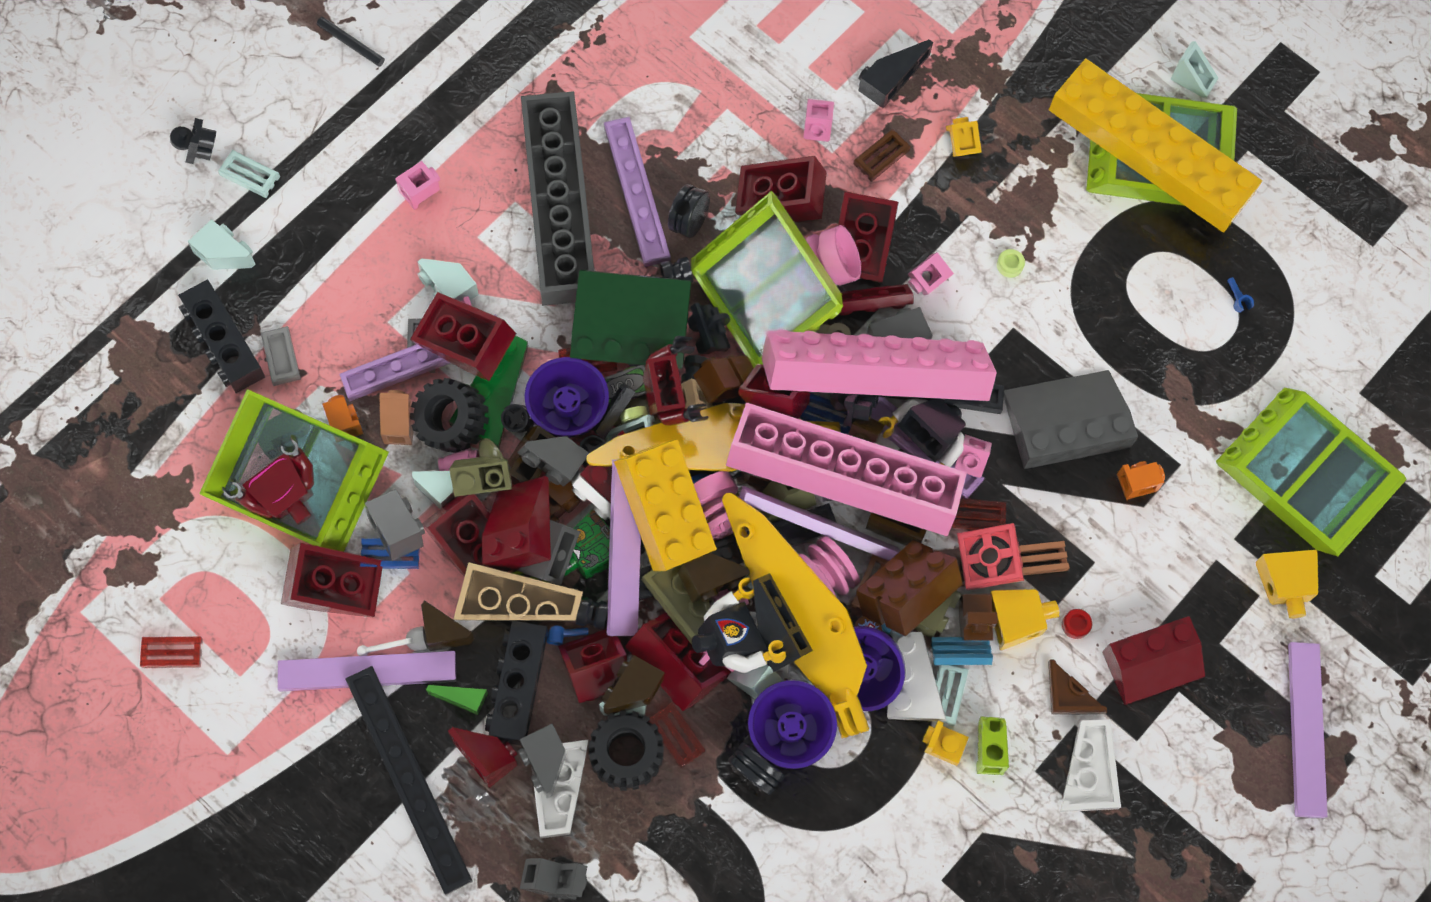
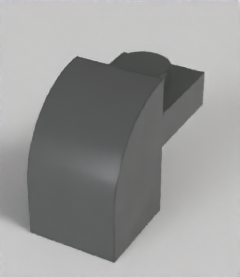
(554, 878)

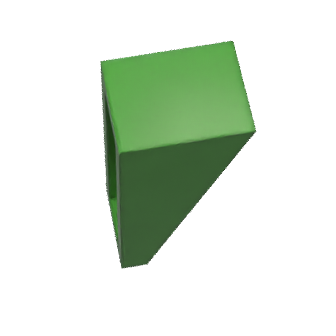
(465, 698)

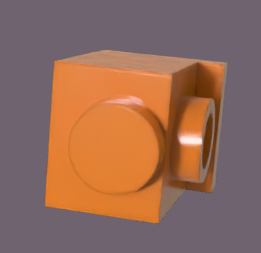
(342, 415)
(1141, 479)

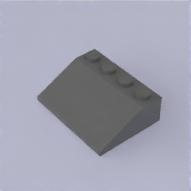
(1069, 419)

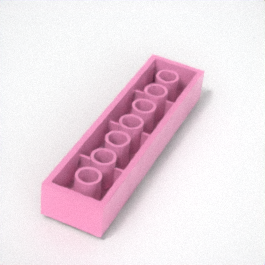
(877, 365)
(846, 469)

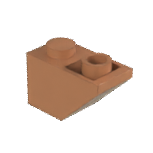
(395, 418)

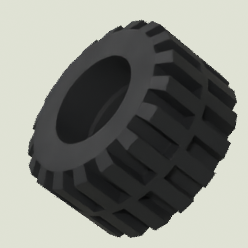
(429, 412)
(626, 725)

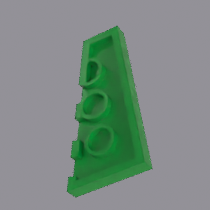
(500, 389)

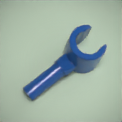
(1248, 300)
(556, 634)

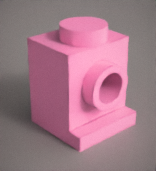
(414, 177)
(938, 273)

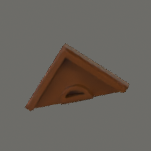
(1069, 695)

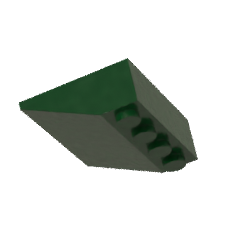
(627, 316)

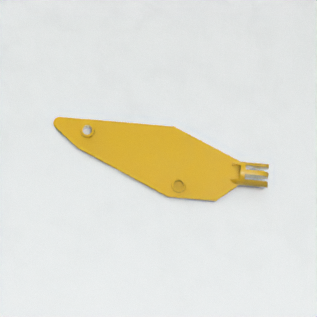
(702, 442)
(837, 659)

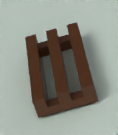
(867, 168)

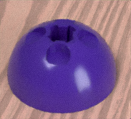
(565, 384)
(885, 672)
(803, 712)

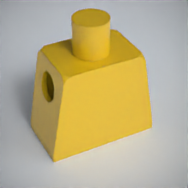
(1290, 579)
(1020, 616)

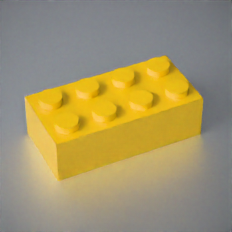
(665, 505)

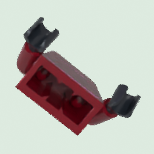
(664, 385)
(279, 486)

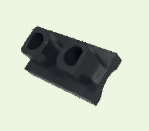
(198, 141)
(711, 327)
(857, 406)

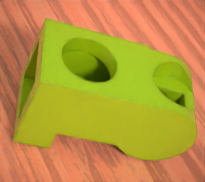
(992, 746)

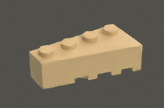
(512, 597)

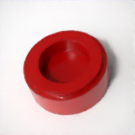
(1077, 623)

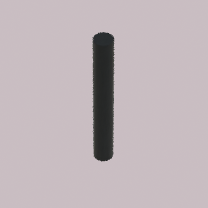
(350, 41)

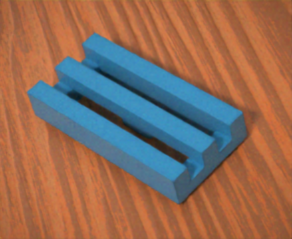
(954, 651)

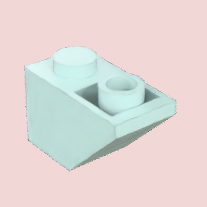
(219, 249)
(447, 279)

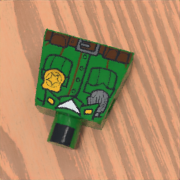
(592, 546)

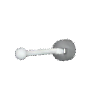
(414, 640)

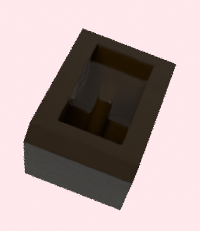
(442, 630)

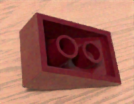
(795, 182)
(871, 227)
(464, 335)
(518, 527)
(459, 530)
(331, 581)

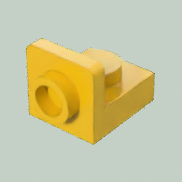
(964, 137)
(944, 743)

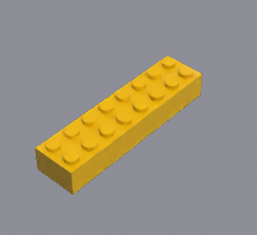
(1154, 145)

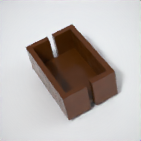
(909, 587)

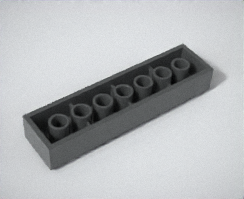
(557, 194)

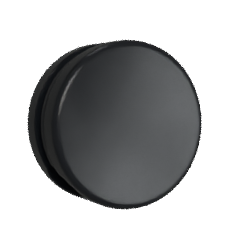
(688, 210)
(756, 768)

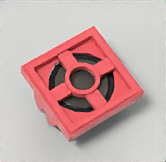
(991, 558)

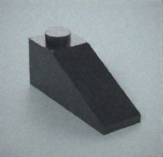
(891, 72)
(777, 622)

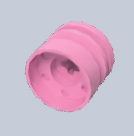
(837, 254)
(710, 494)
(832, 565)

